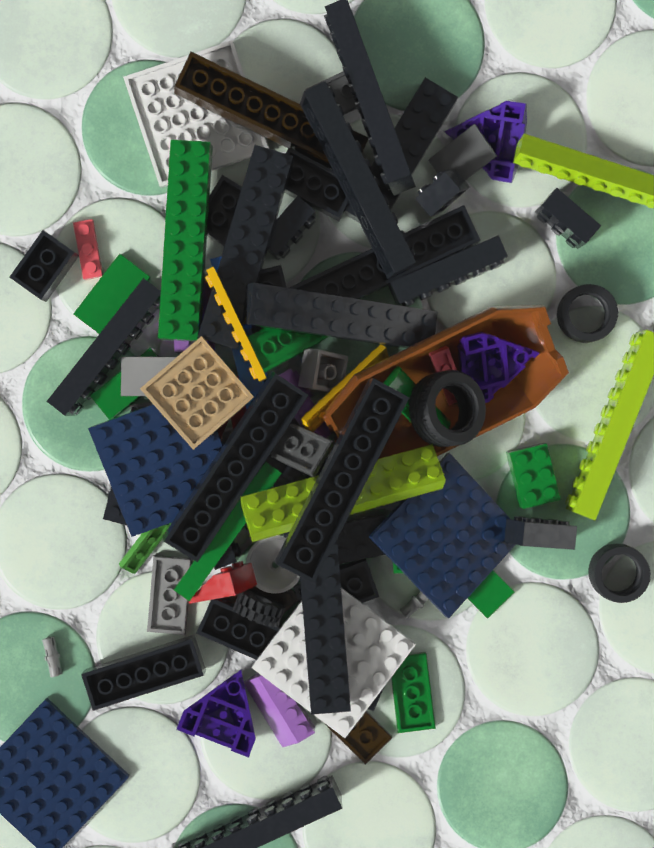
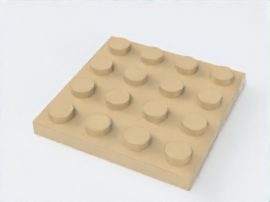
(197, 392)

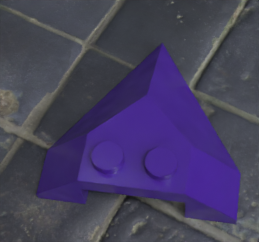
(502, 129)
(492, 361)
(222, 717)

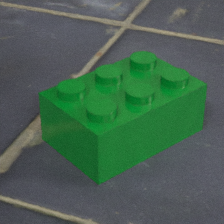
(533, 475)

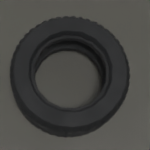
(470, 404)

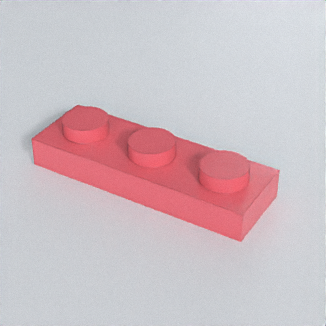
(88, 249)
(443, 361)

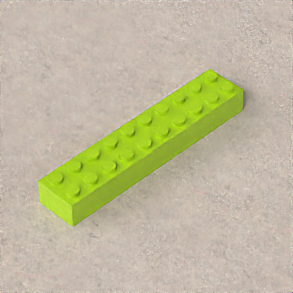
(614, 427)
(391, 480)

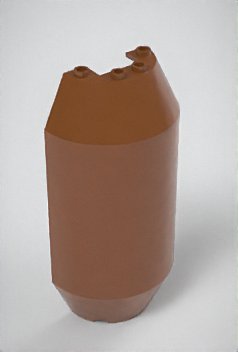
(516, 323)

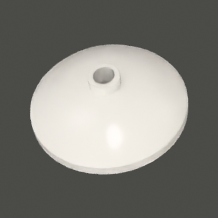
(262, 557)

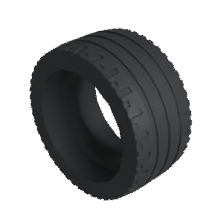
(609, 305)
(640, 582)

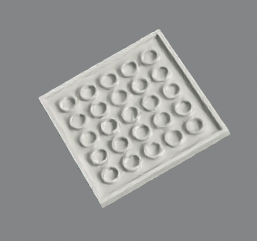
(170, 117)
(372, 655)

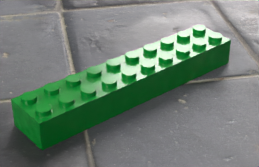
(185, 240)

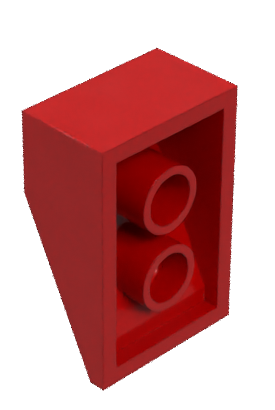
(227, 583)

